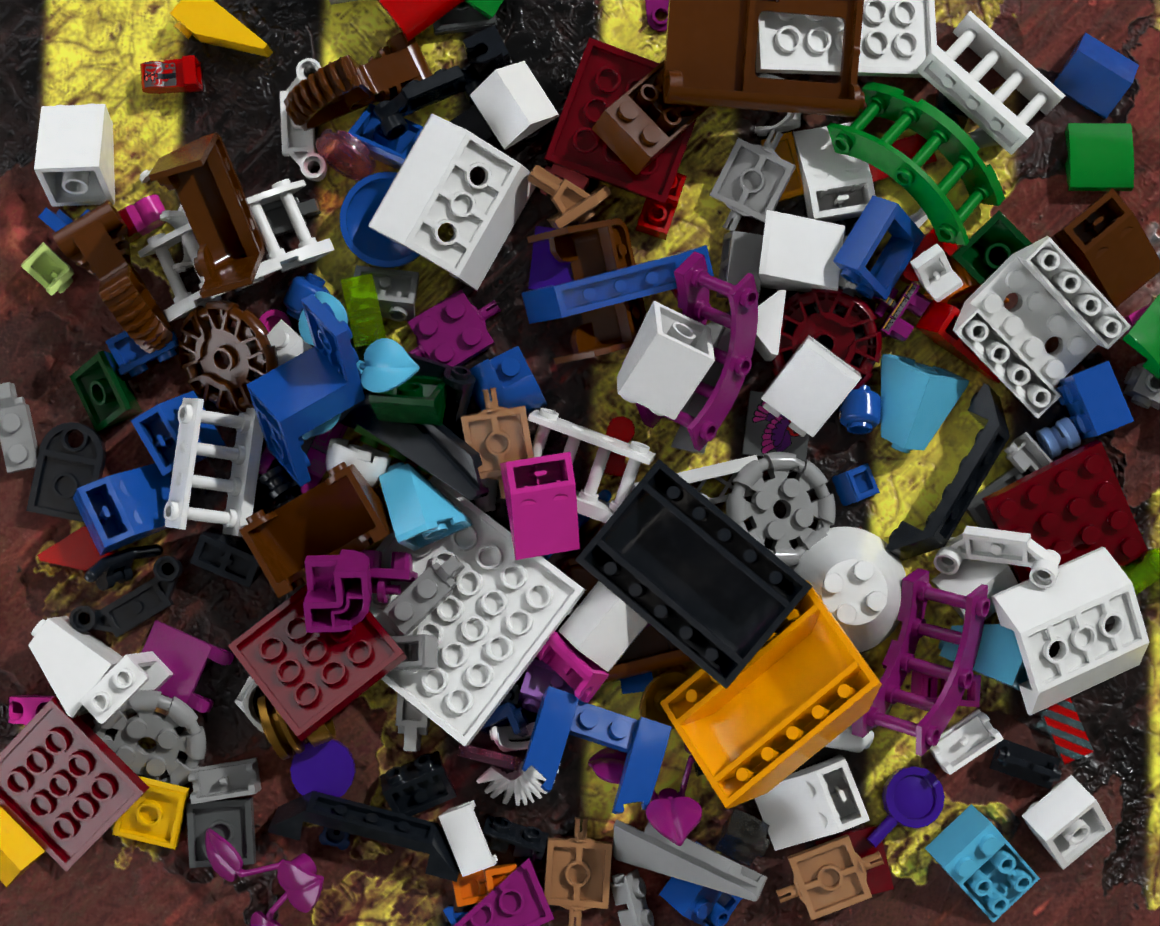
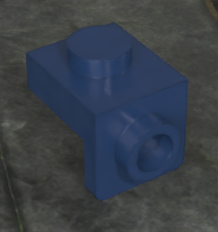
(508, 714)

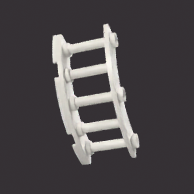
(277, 258)

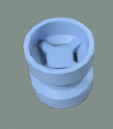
(1058, 437)

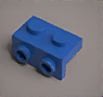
(132, 358)

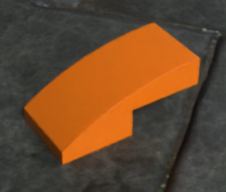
(476, 886)

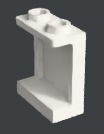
(127, 677)

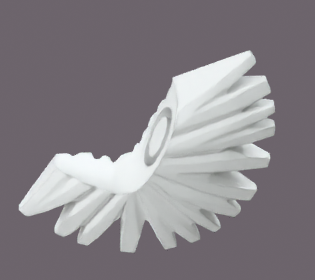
(516, 782)

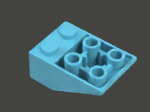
(982, 863)

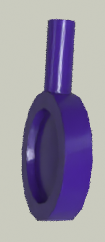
(911, 799)

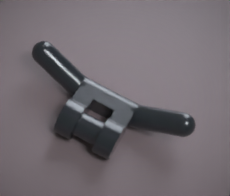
(118, 565)

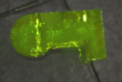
(1144, 570)

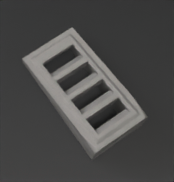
(423, 651)

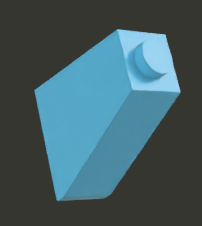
(915, 401)
(419, 509)
(997, 655)

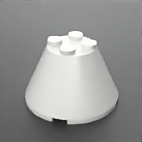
(856, 583)

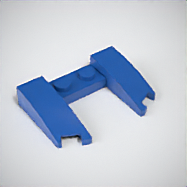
(641, 739)

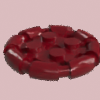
(834, 326)

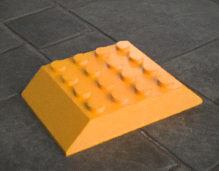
(780, 707)

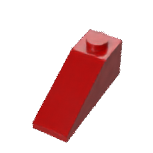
(938, 325)

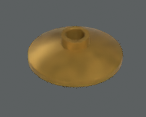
(656, 692)

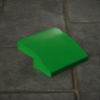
(1099, 156)
(1145, 337)

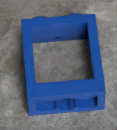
(865, 237)

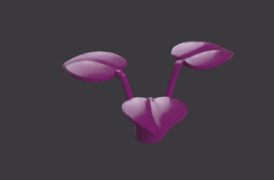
(669, 811)
(295, 876)

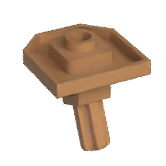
(568, 198)

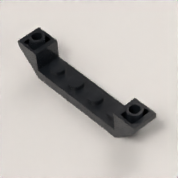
(910, 541)
(369, 823)

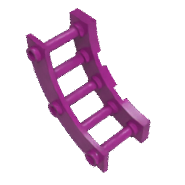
(693, 298)
(901, 659)

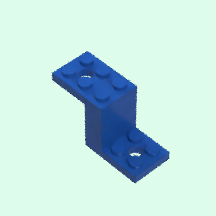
(307, 389)

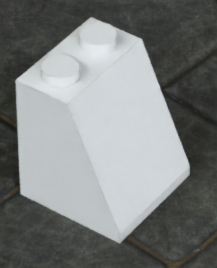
(76, 155)
(800, 253)
(665, 361)
(810, 387)
(71, 661)

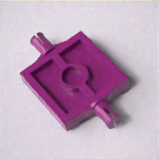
(453, 330)

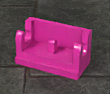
(572, 666)

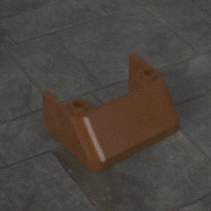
(216, 212)
(592, 251)

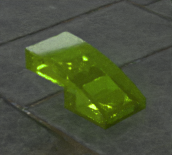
(363, 309)

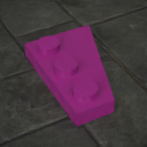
(512, 903)

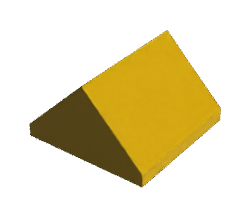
(17, 849)

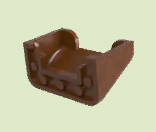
(322, 521)

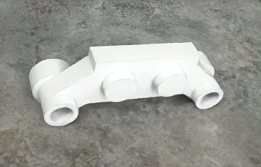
(296, 141)
(1000, 547)

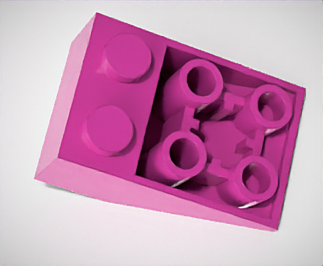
(541, 505)

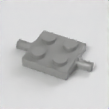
(752, 180)

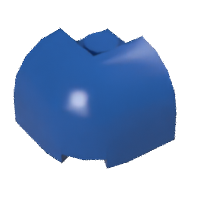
(512, 380)

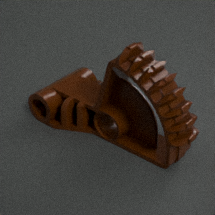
(347, 86)
(102, 247)

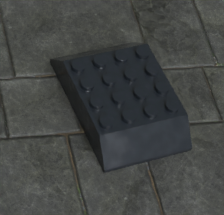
(693, 573)

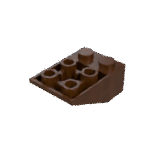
(642, 125)
(1111, 248)

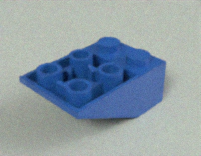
(124, 507)

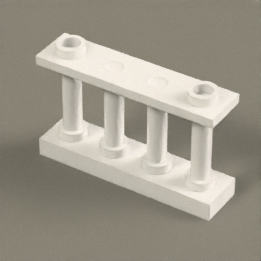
(974, 99)
(244, 471)
(587, 499)

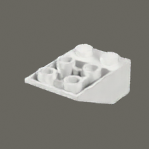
(832, 182)
(812, 804)

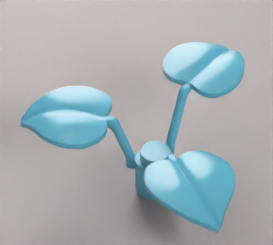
(384, 363)

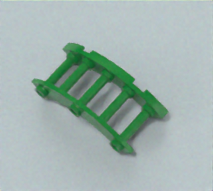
(940, 134)

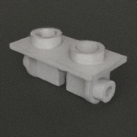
(1026, 454)
(631, 891)

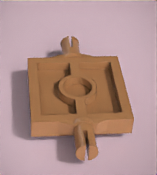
(498, 436)
(578, 872)
(829, 877)

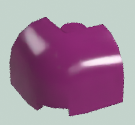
(337, 591)

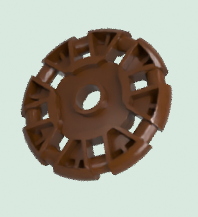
(233, 341)

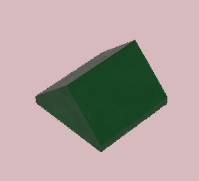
(990, 247)
(104, 392)
(415, 401)

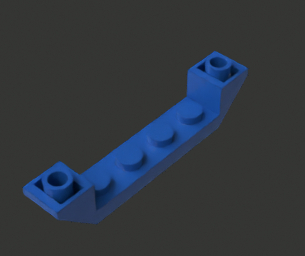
(607, 288)

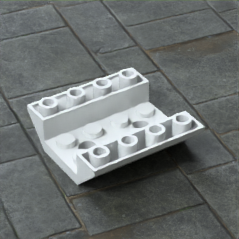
(438, 190)
(1051, 303)
(1075, 616)

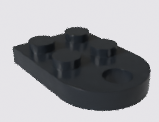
(64, 469)

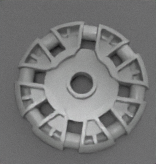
(792, 493)
(161, 728)

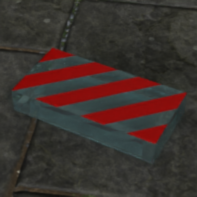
(1066, 731)

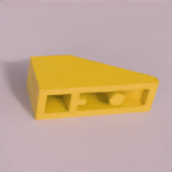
(216, 26)

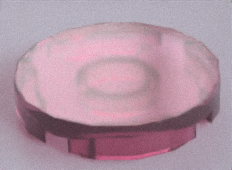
(345, 154)
(489, 757)

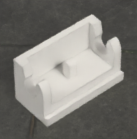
(965, 741)
(467, 839)

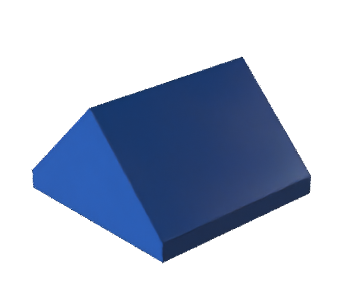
(1096, 76)
(386, 151)

